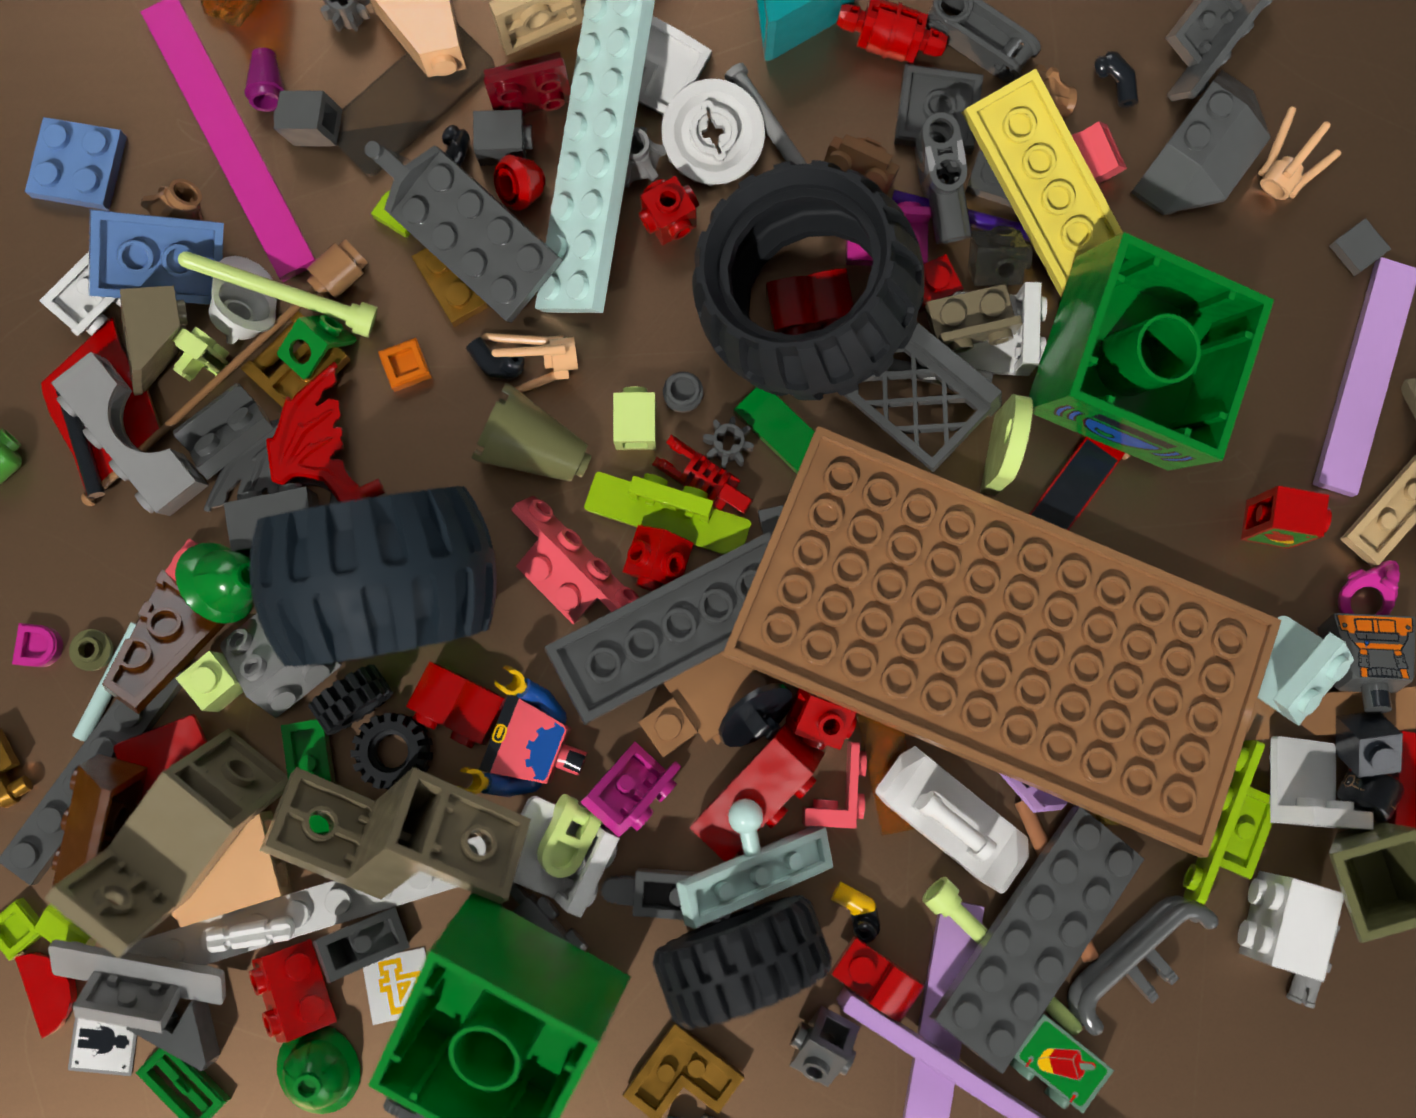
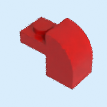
(877, 979)

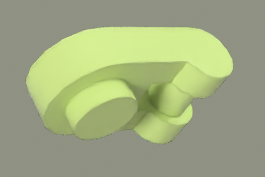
(559, 851)

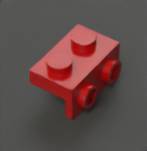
(292, 992)

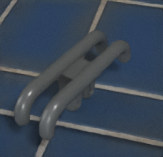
(1128, 951)

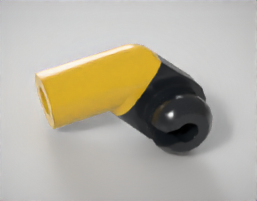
(862, 911)

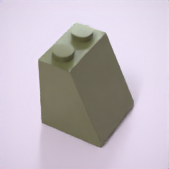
(1377, 878)

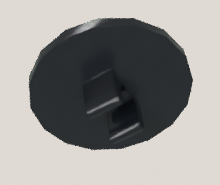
(756, 715)

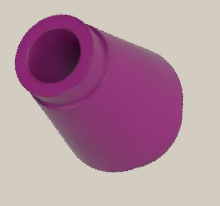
(263, 80)

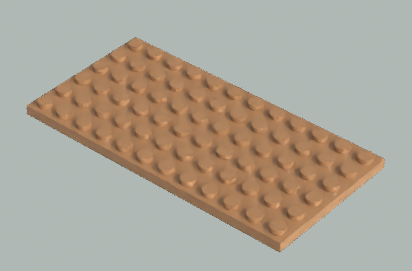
(1006, 641)

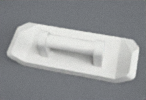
(954, 819)

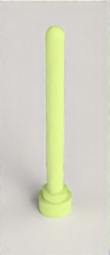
(356, 316)
(944, 899)

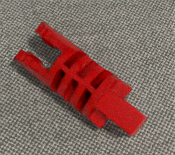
(705, 476)

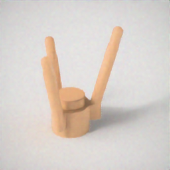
(1284, 176)
(557, 352)

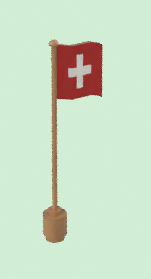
(330, 275)

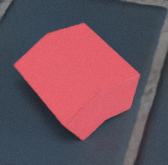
(1100, 151)

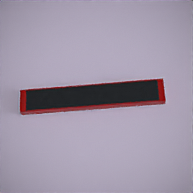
(1077, 483)

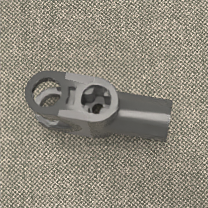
(946, 159)

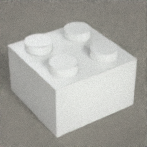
(1290, 924)

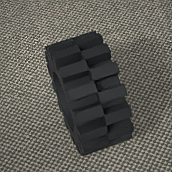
(350, 699)
(369, 739)

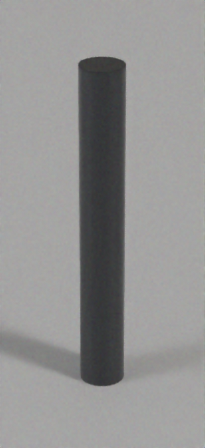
(83, 455)

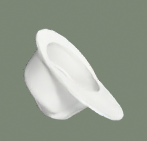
(238, 310)

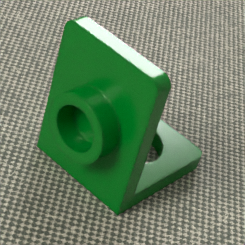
(321, 334)

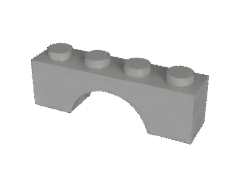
(98, 398)

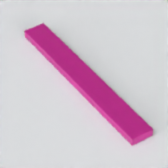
(229, 138)

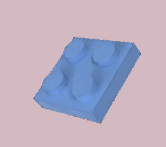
(76, 163)

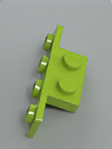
(654, 504)
(1239, 832)

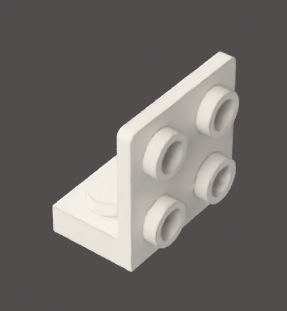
(1306, 786)

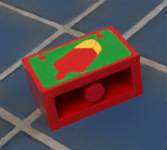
(1286, 517)

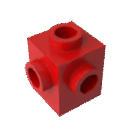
(666, 220)
(656, 557)
(820, 721)

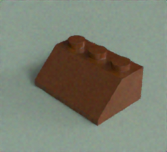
(101, 802)

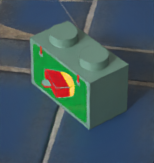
(1062, 1063)

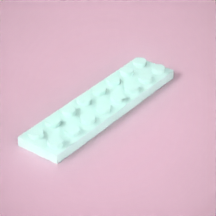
(595, 153)

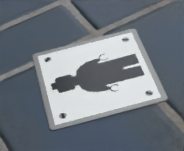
(101, 1048)

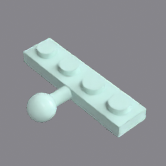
(757, 872)

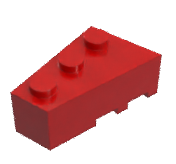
(768, 779)

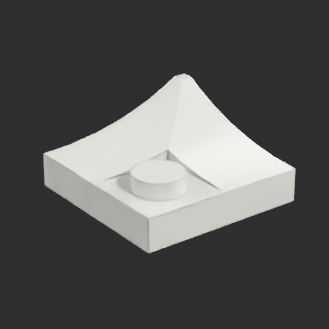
(670, 64)

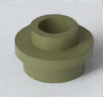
(101, 655)

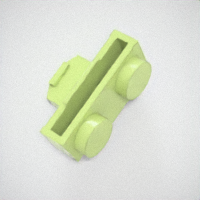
(199, 352)

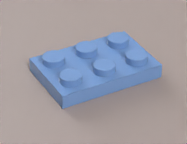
(144, 252)

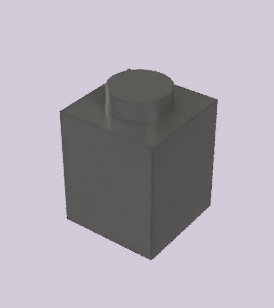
(307, 118)
(500, 134)

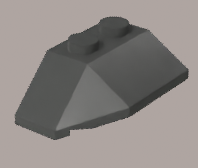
(1207, 150)

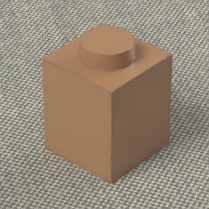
(668, 727)

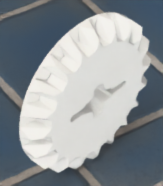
(728, 109)

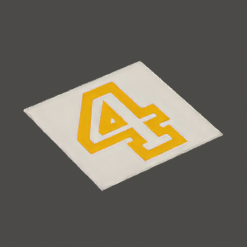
(391, 982)

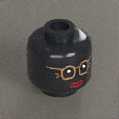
(1372, 793)

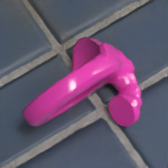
(1382, 577)

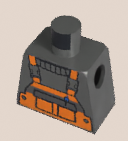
(1381, 654)

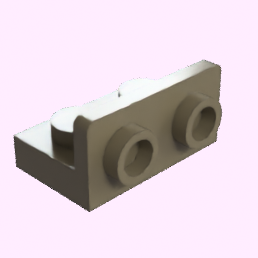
(973, 318)

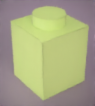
(634, 419)
(210, 682)

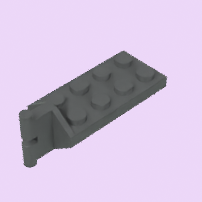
(466, 228)

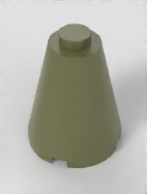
(530, 440)

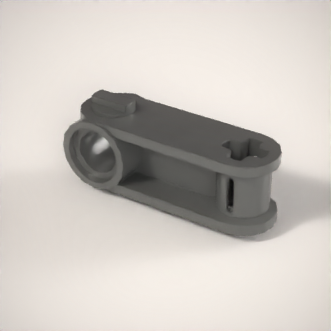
(984, 36)

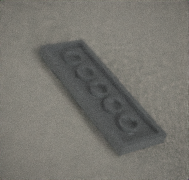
(655, 634)
(1037, 939)

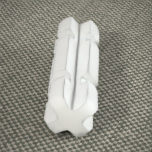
(250, 934)

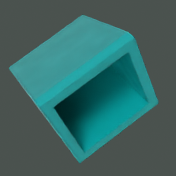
(792, 22)

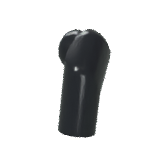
(458, 143)
(494, 366)

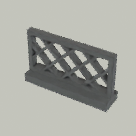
(953, 374)

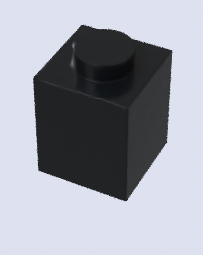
(1368, 744)

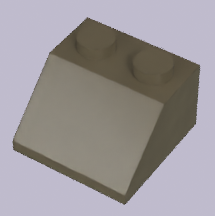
(149, 324)

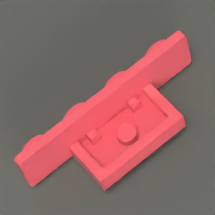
(565, 567)

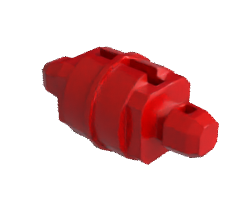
(892, 30)

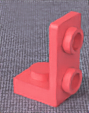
(826, 812)

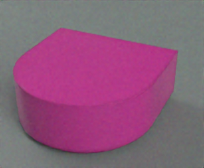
(37, 646)

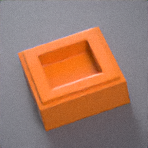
(405, 364)

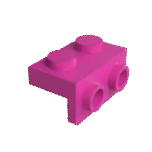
(628, 789)

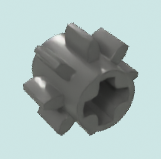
(345, 13)
(719, 436)

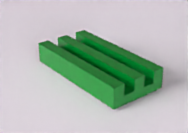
(171, 1098)

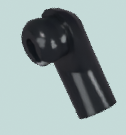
(1122, 73)

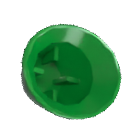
(215, 582)
(319, 1071)

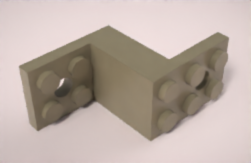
(407, 830)
(169, 842)

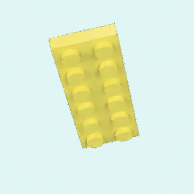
(1042, 173)

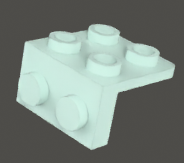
(1302, 670)

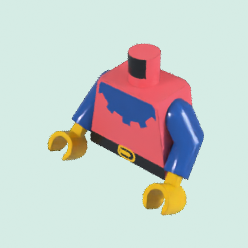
(525, 743)

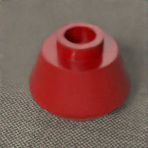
(518, 182)

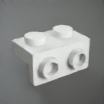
(72, 303)

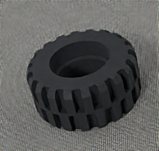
(742, 962)

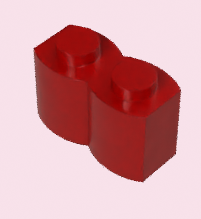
(808, 301)
(456, 704)

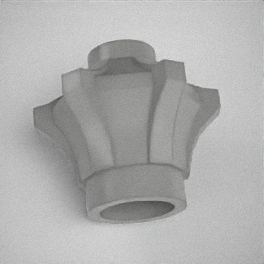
(643, 157)

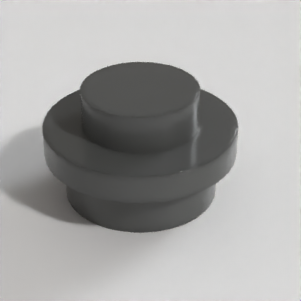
(683, 392)

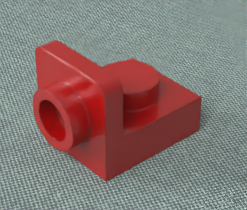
(939, 280)

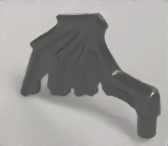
(254, 472)

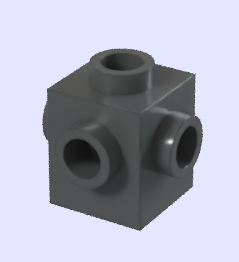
(824, 1046)

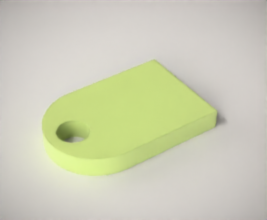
(1007, 443)

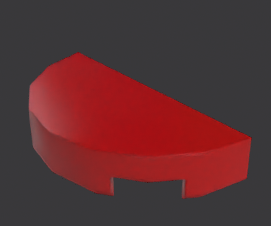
(48, 994)

